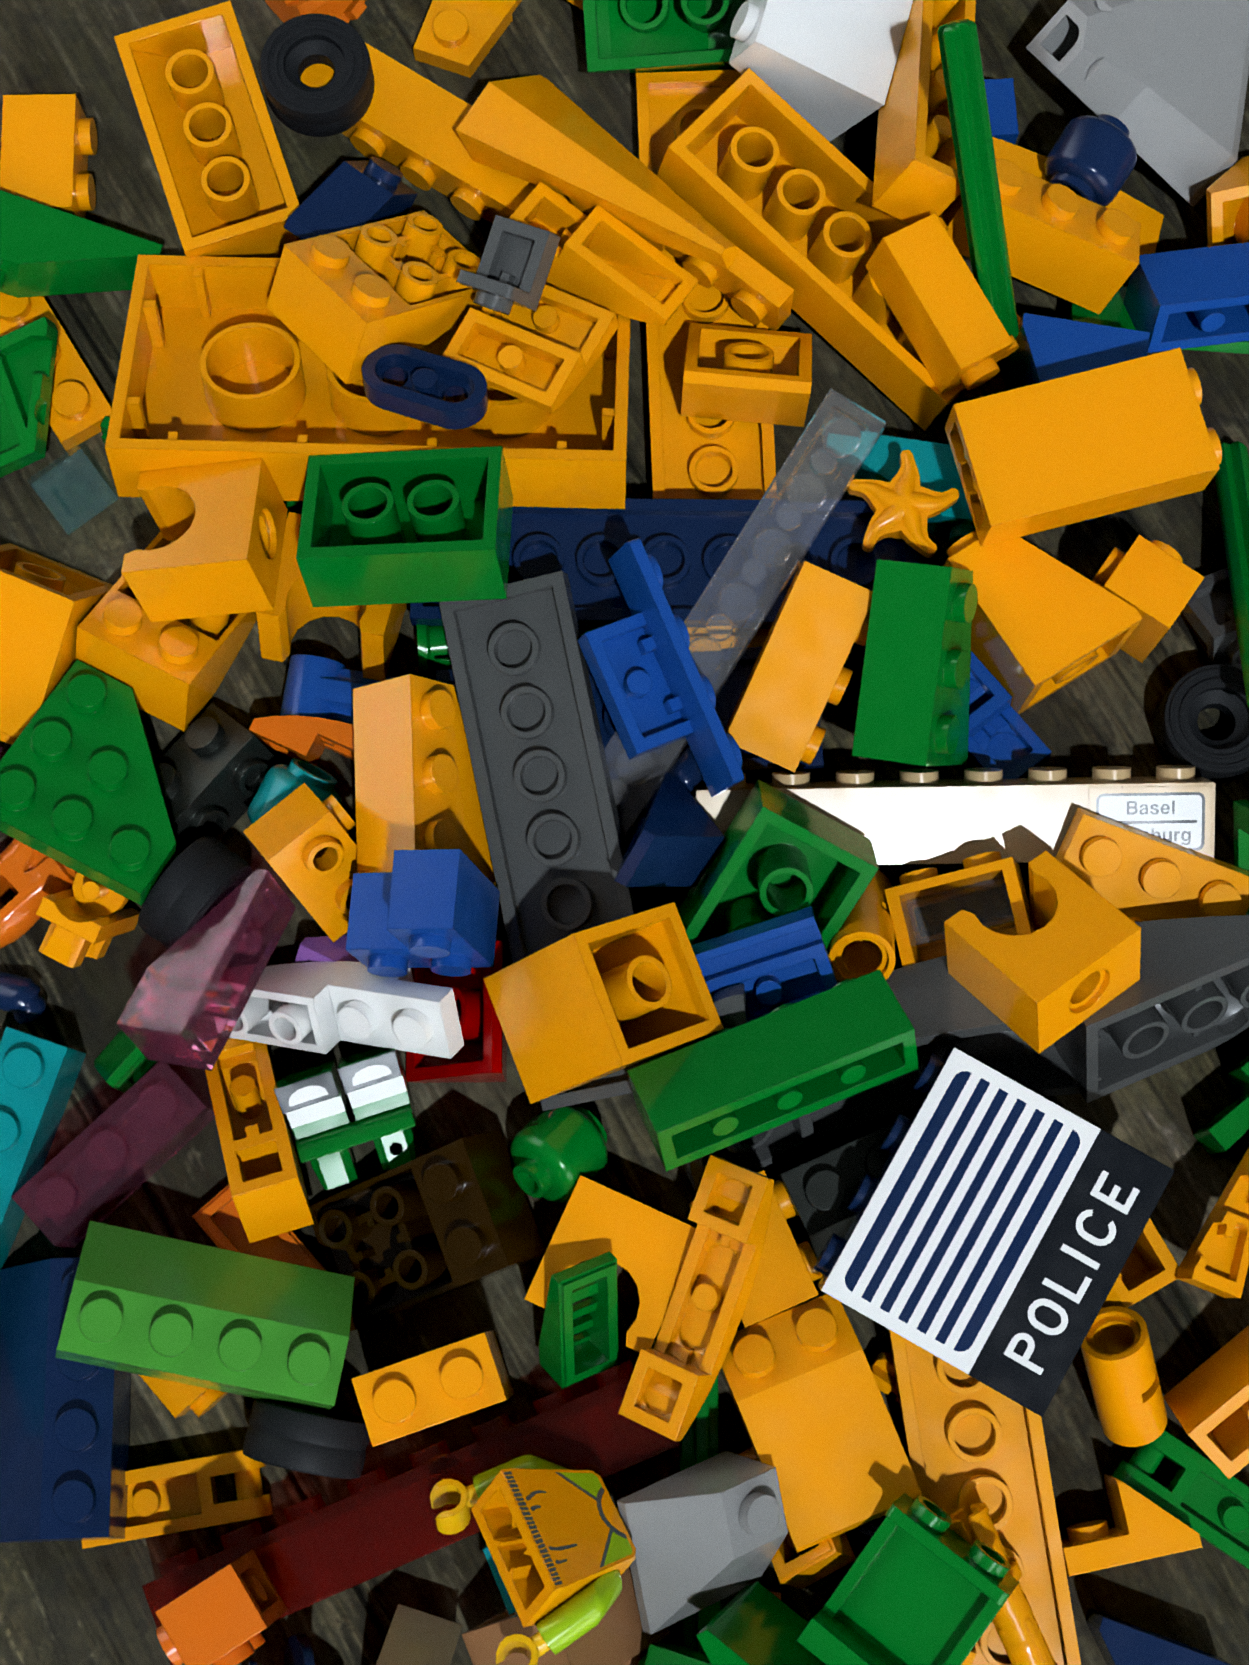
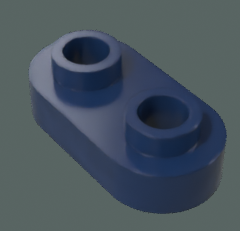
(432, 390)

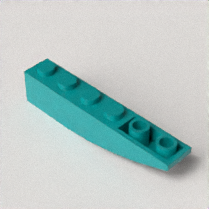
(33, 1097)

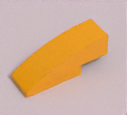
(606, 260)

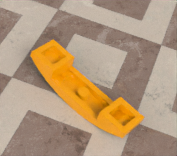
(706, 1302)

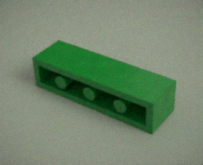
(773, 1069)

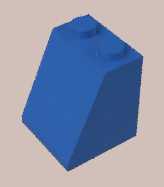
(1065, 347)

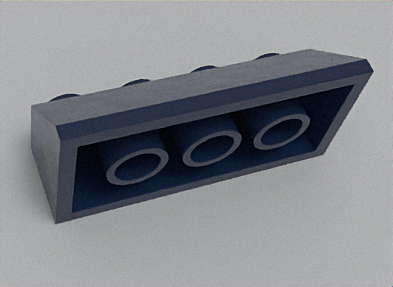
(58, 1419)

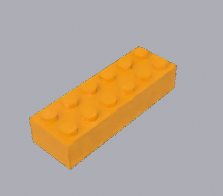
(808, 221)

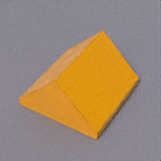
(747, 374)

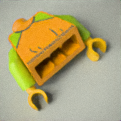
(552, 1544)

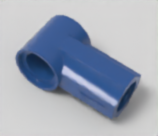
(321, 688)

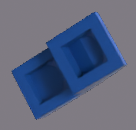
(997, 731)

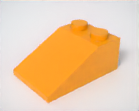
(818, 1420)

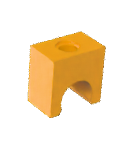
(224, 536)
(293, 609)
(1057, 974)
(640, 1237)

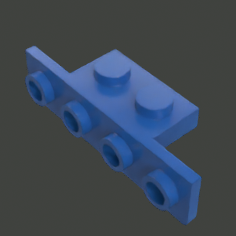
(652, 677)

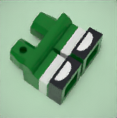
(328, 1129)

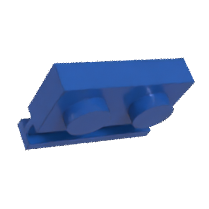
(773, 959)

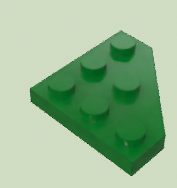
(87, 786)

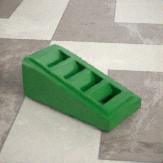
(581, 1336)

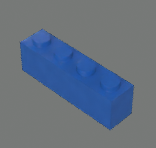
(1191, 297)

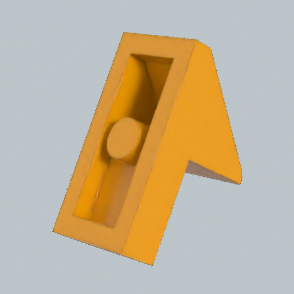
(1140, 1533)

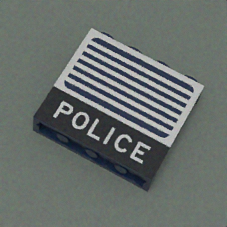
(992, 1228)

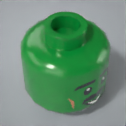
(557, 1150)

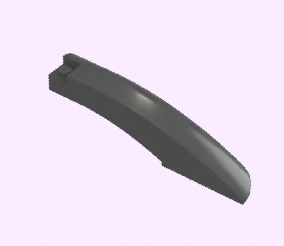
(1183, 1005)

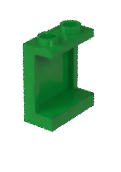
(911, 1594)

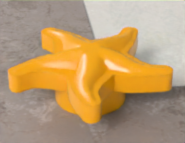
(902, 507)

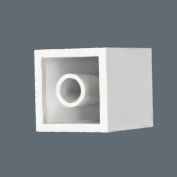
(822, 55)

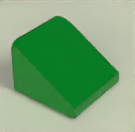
(122, 1063)

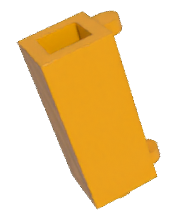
(940, 305)

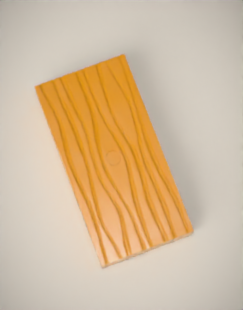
(225, 380)

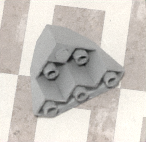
(1162, 70)

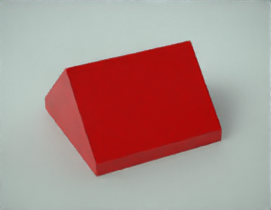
(485, 1046)

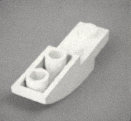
(327, 1002)

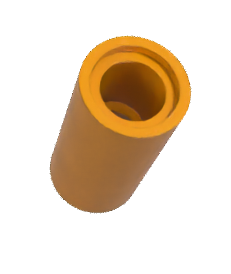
(867, 935)
(1124, 1377)

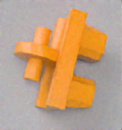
(84, 921)

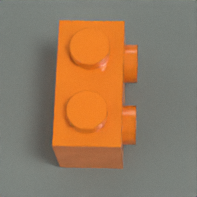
(221, 1616)

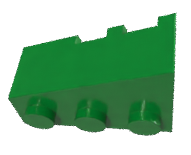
(917, 666)

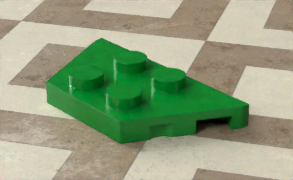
(26, 393)

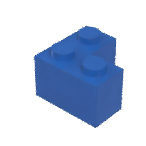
(424, 915)

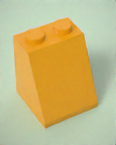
(1038, 617)
(38, 630)
(602, 1001)

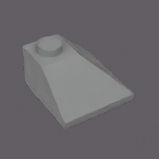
(702, 1535)

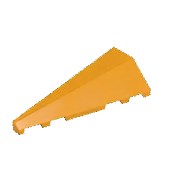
(543, 136)

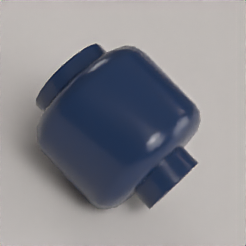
(1092, 158)

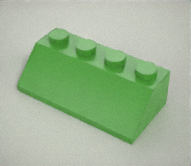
(208, 1317)

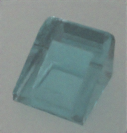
(72, 489)

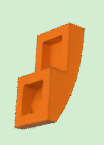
(304, 736)

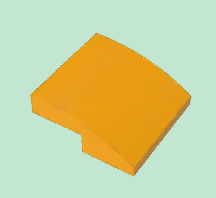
(538, 352)

